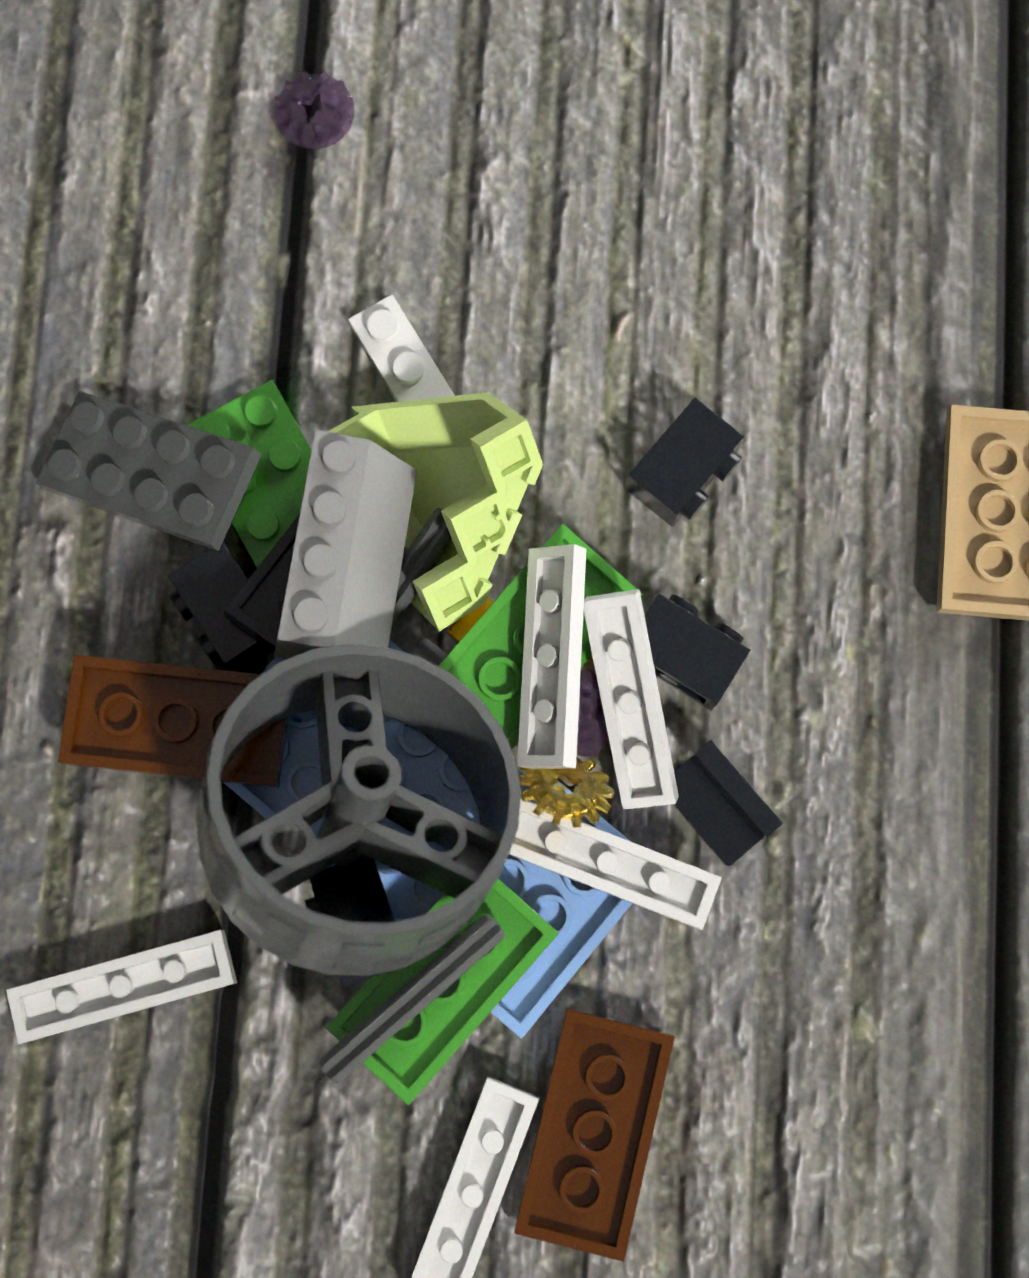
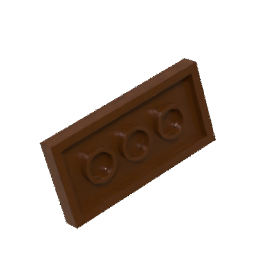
(160, 721)
(594, 1135)

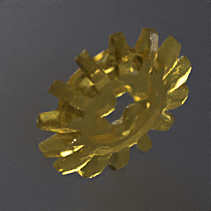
(573, 806)

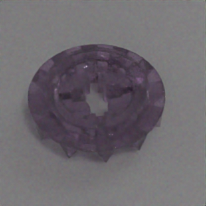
(326, 126)
(591, 718)

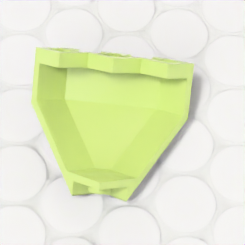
(475, 466)

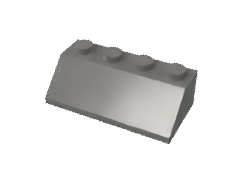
(346, 547)

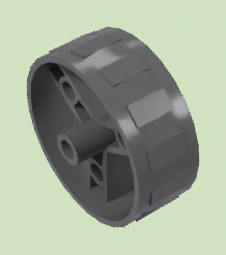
(354, 690)

